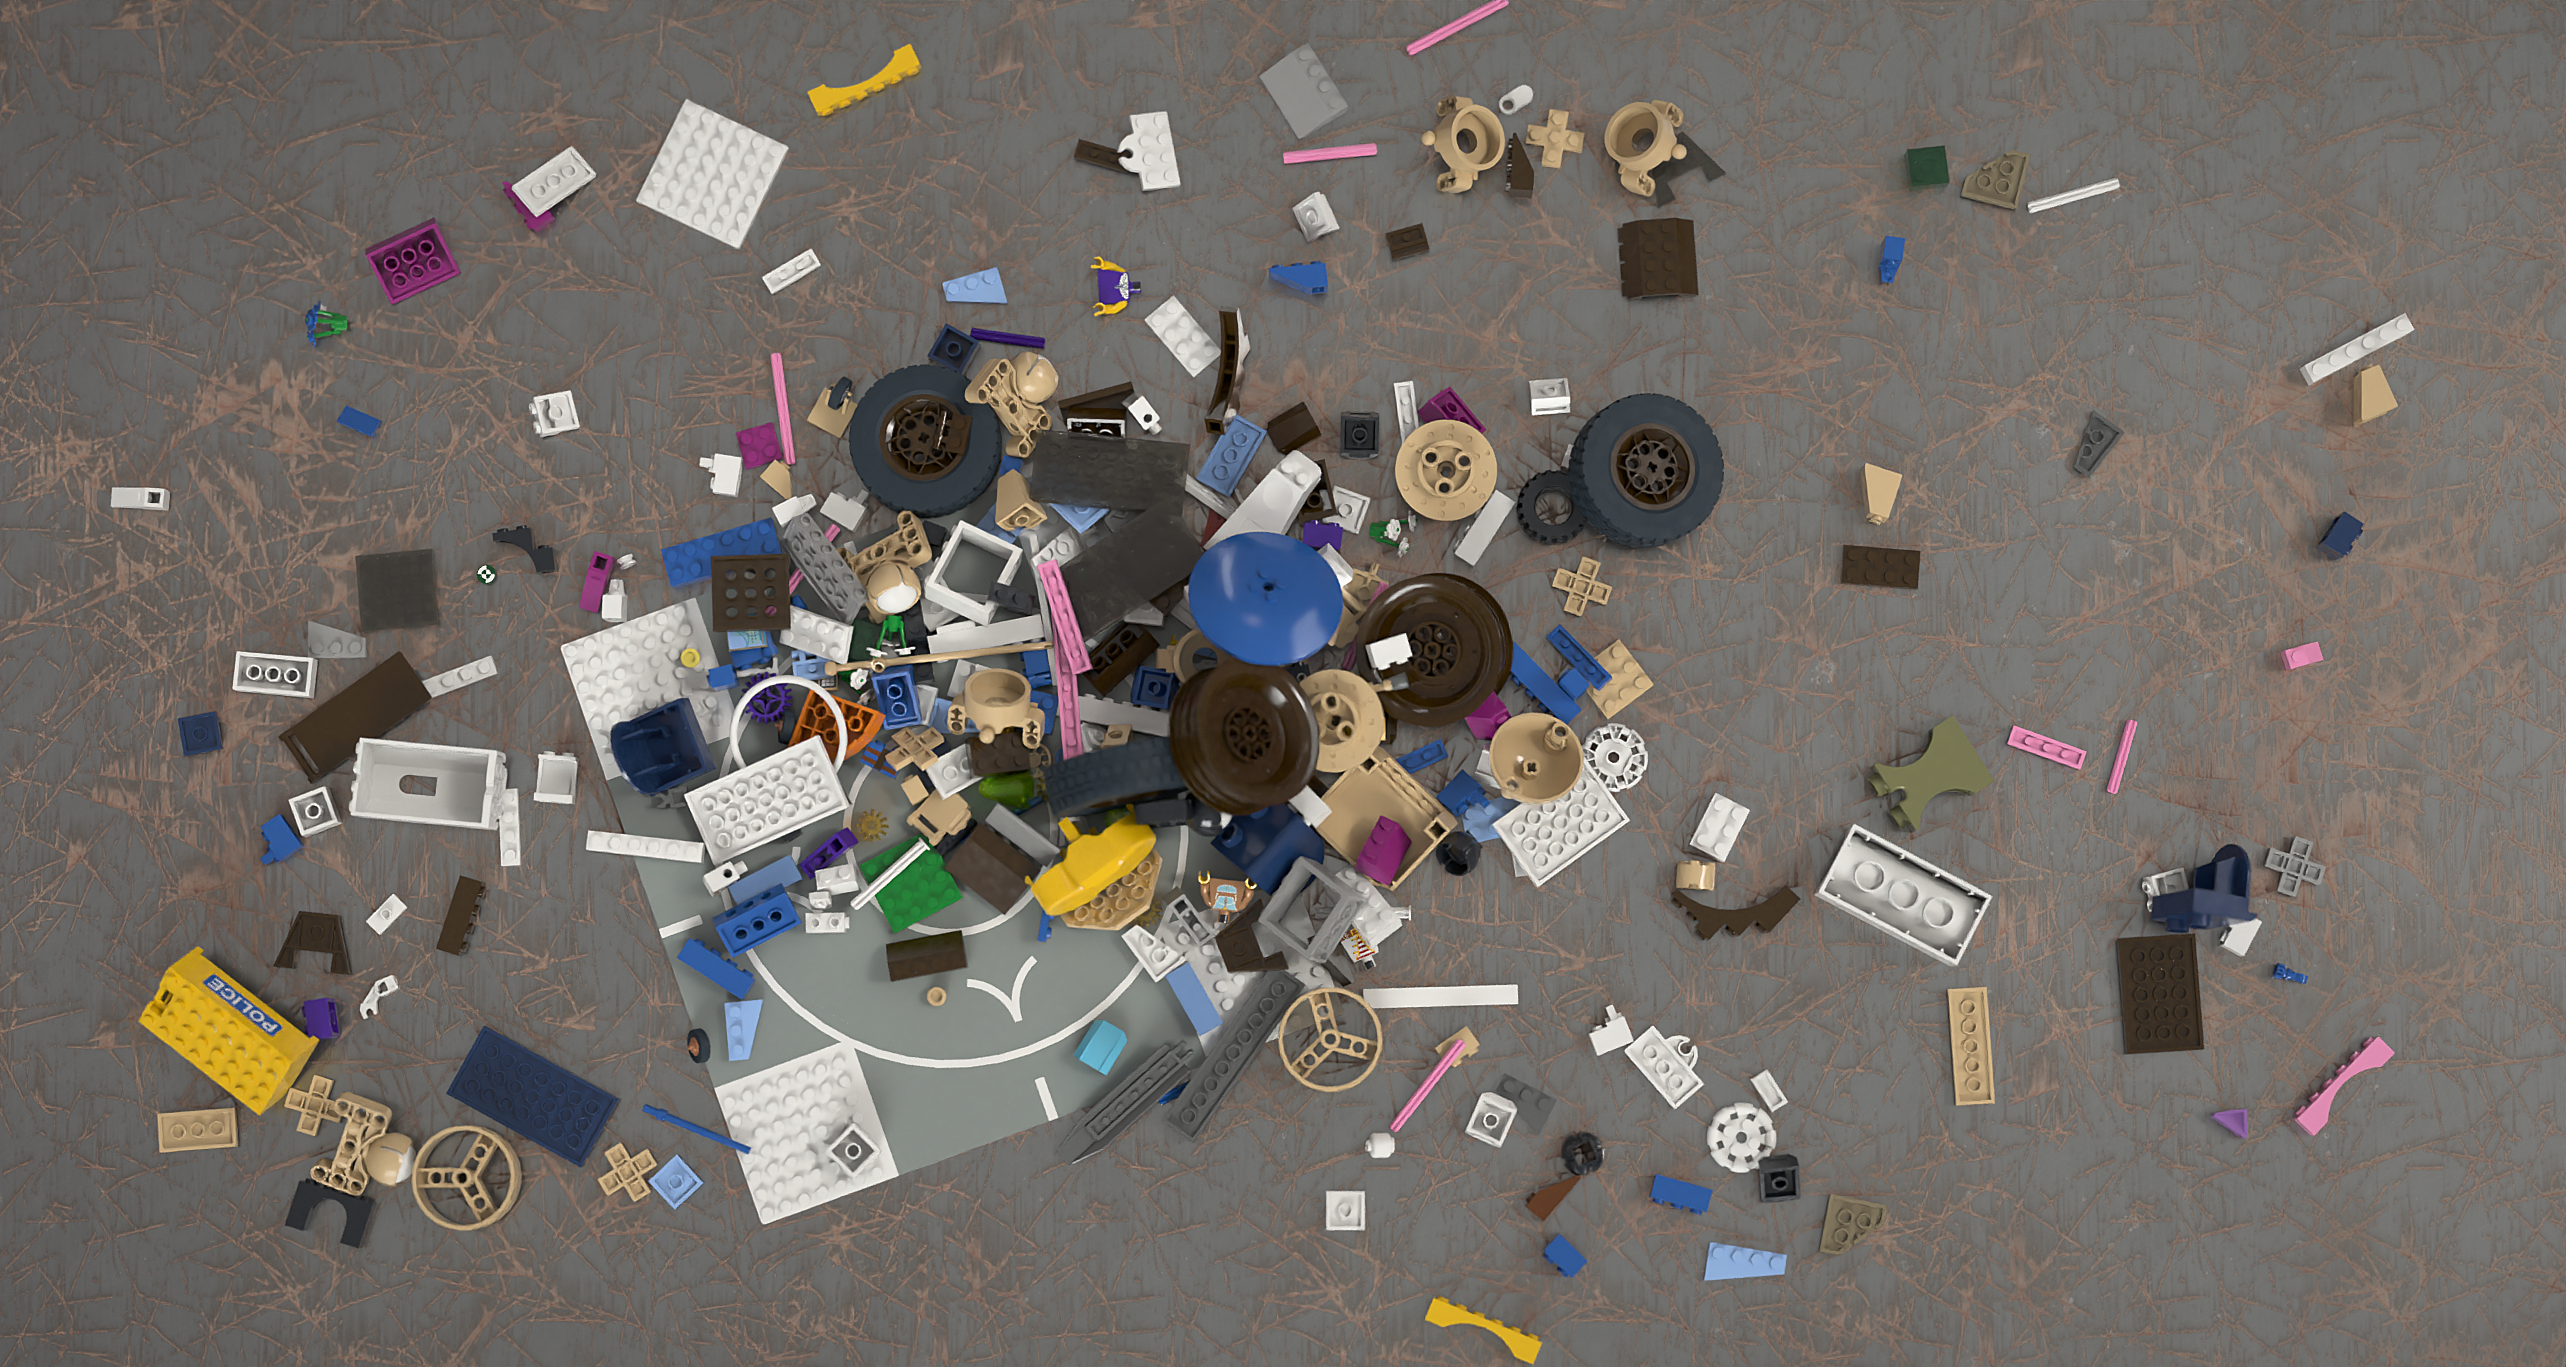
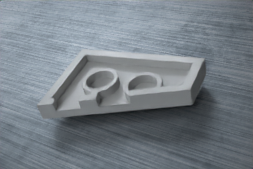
(333, 643)

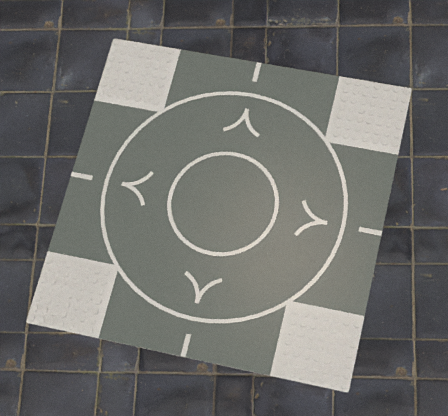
(832, 1026)

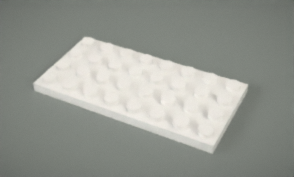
(766, 800)

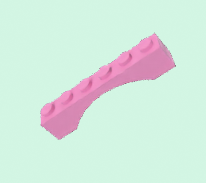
(2315, 1114)

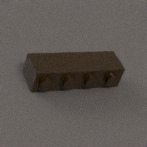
(461, 915)

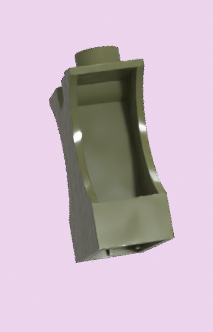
(1944, 766)

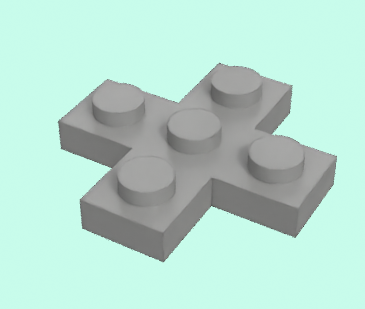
(2294, 866)

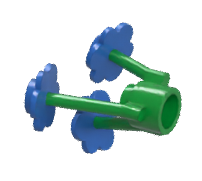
(337, 323)

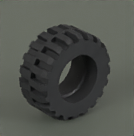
(1528, 517)

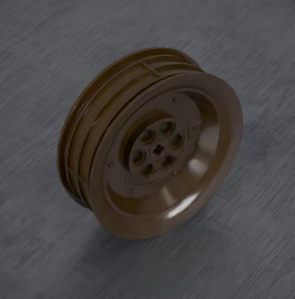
(1474, 628)
(1243, 736)

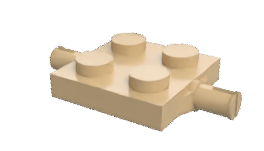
(1363, 586)

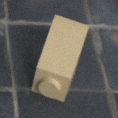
(779, 478)

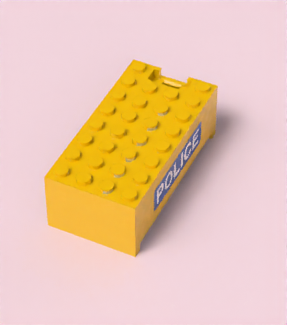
(227, 1032)

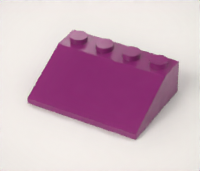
(412, 260)

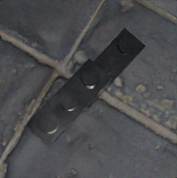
(917, 637)

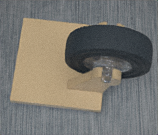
(834, 408)

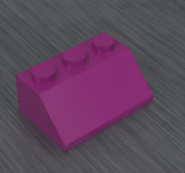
(1449, 407)
(1488, 718)
(1383, 851)

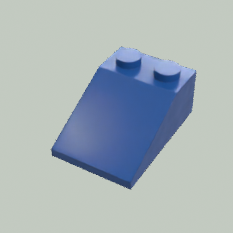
(897, 696)

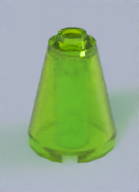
(1009, 789)

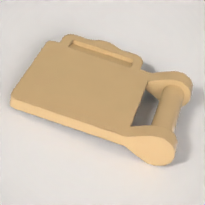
(1347, 627)
(946, 815)

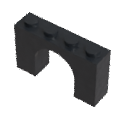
(358, 1210)

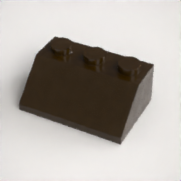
(1097, 421)

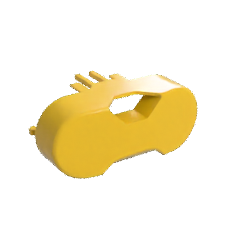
(1092, 863)

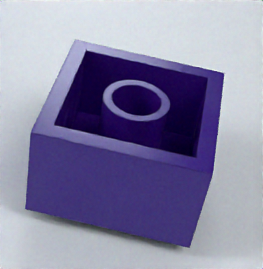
(1319, 535)
(321, 1018)

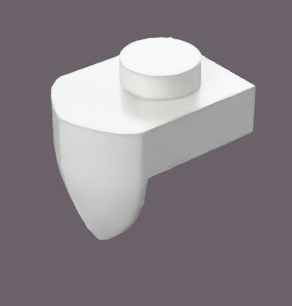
(820, 900)

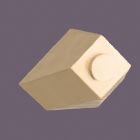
(1014, 505)

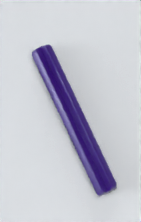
(1008, 338)

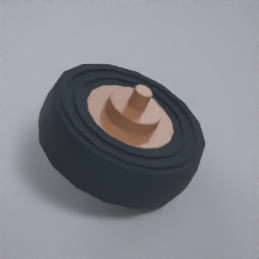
(786, 727)
(698, 1045)

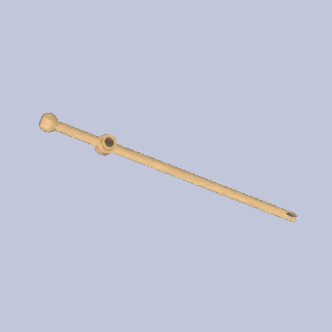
(879, 664)

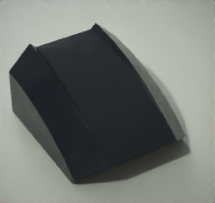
(1359, 435)
(1779, 1178)

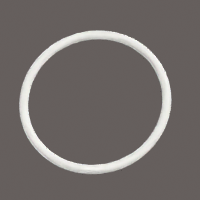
(788, 679)

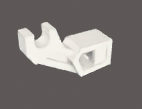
(372, 998)

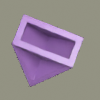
(2234, 1120)

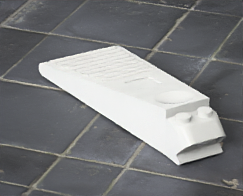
(1266, 509)

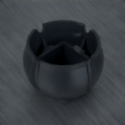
(1459, 852)
(1570, 1161)

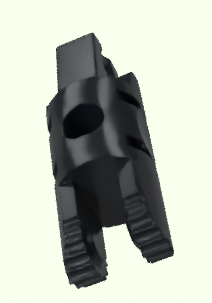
(950, 841)

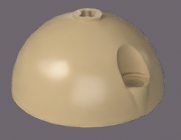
(1527, 744)

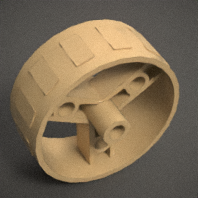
(1319, 998)
(424, 1177)

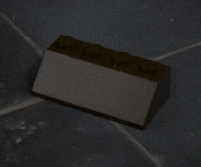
(1119, 656)
(926, 956)

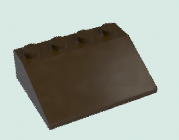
(992, 868)

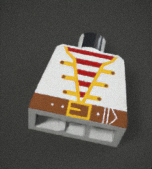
(1359, 949)

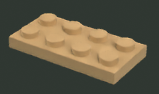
(197, 1130)

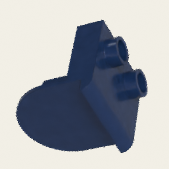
(661, 748)
(1268, 845)
(2217, 896)

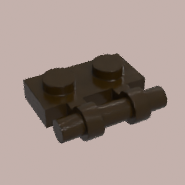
(958, 434)

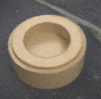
(936, 996)

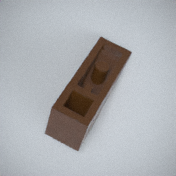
(1548, 1198)

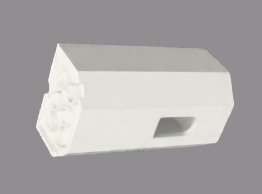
(466, 789)

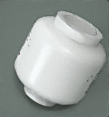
(1380, 1145)

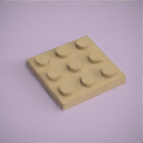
(1626, 684)

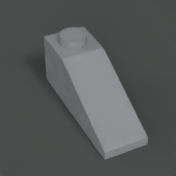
(1188, 916)

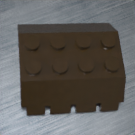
(1658, 258)

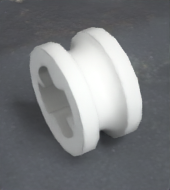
(626, 561)

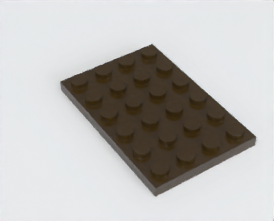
(2160, 993)

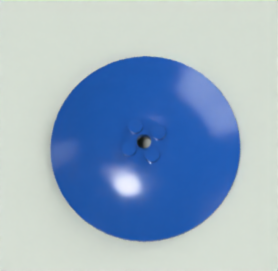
(1261, 624)

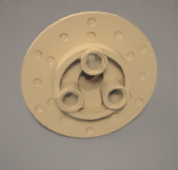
(1468, 484)
(1357, 707)

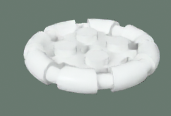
(1620, 747)
(1729, 1134)

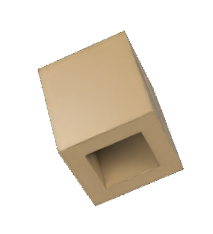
(915, 789)

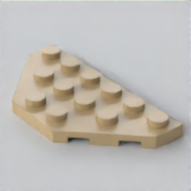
(1120, 900)

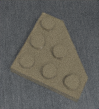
(1999, 180)
(1849, 1222)

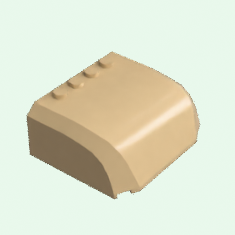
(1387, 790)

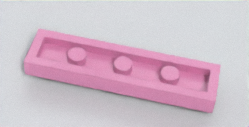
(2046, 747)

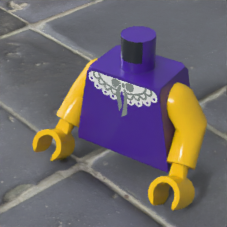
(1113, 287)

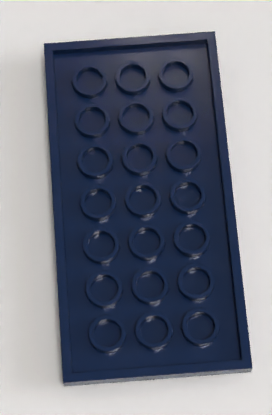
(532, 1096)

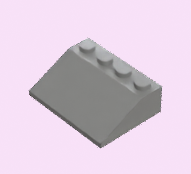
(1304, 91)
(1022, 834)

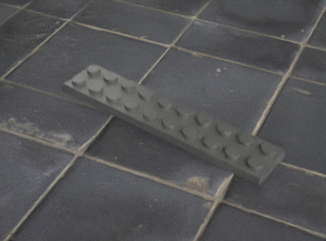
(1233, 1053)

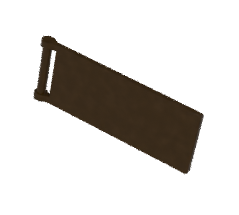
(357, 712)

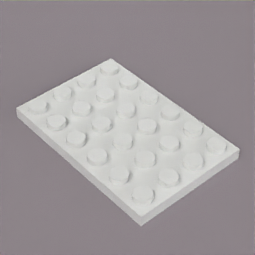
(1557, 833)

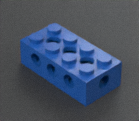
(756, 920)

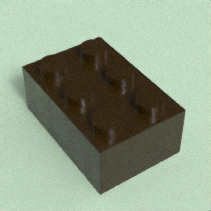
(1000, 757)

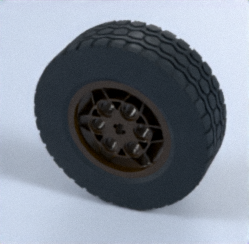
(936, 483)
(1606, 483)
(1113, 778)

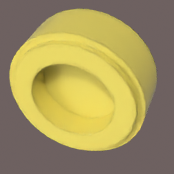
(690, 658)

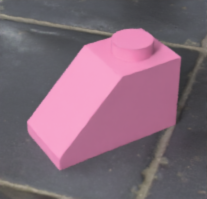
(2301, 656)

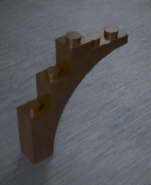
(1231, 372)
(1710, 919)

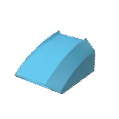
(1101, 1046)

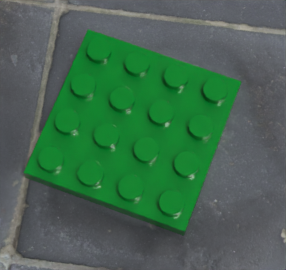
(917, 890)

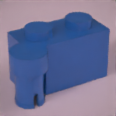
(745, 658)
(1037, 667)

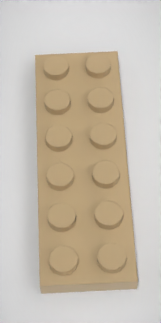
(1971, 1046)

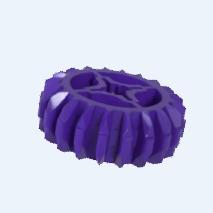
(767, 706)

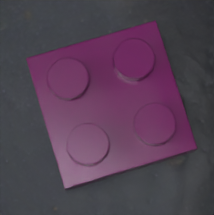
(759, 445)

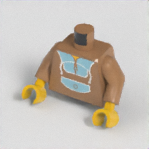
(1225, 895)

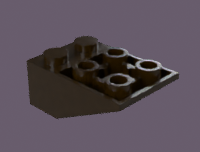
(1521, 177)

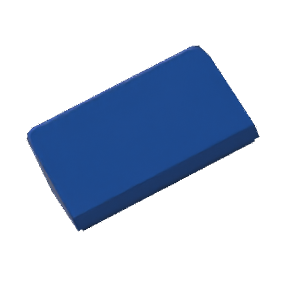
(359, 421)

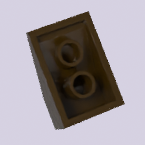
(1320, 501)

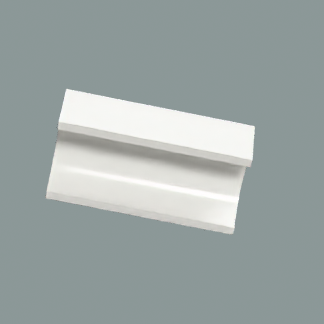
(1903, 895)

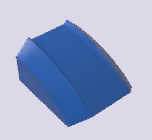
(1154, 688)

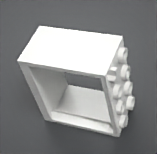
(955, 601)

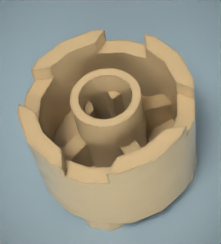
(1695, 875)

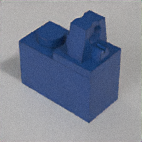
(1890, 257)
(1462, 792)
(282, 838)

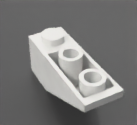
(141, 498)

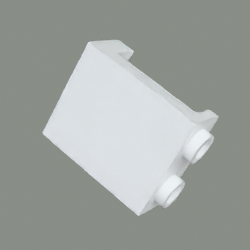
(557, 778)

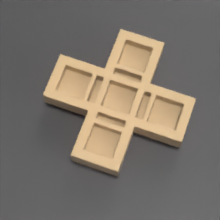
(1554, 138)
(1582, 586)
(914, 748)
(313, 1105)
(627, 1172)

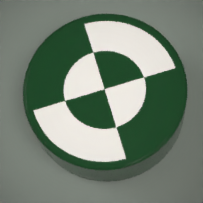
(486, 574)

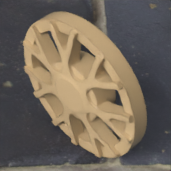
(1036, 760)

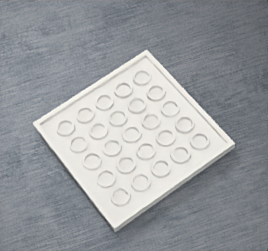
(712, 174)

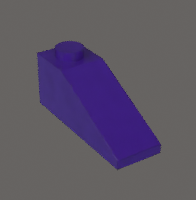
(829, 852)

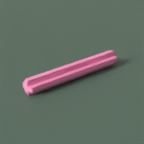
(2121, 756)

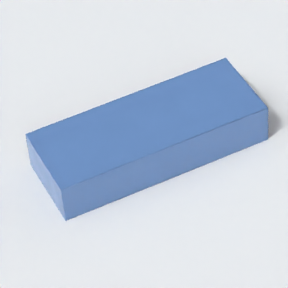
(781, 871)
(1194, 999)

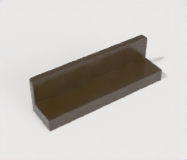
(1104, 398)

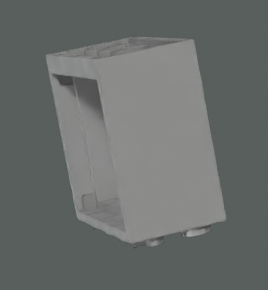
(1335, 924)

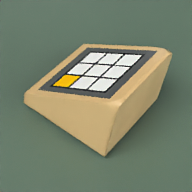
(829, 684)

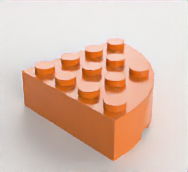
(820, 720)

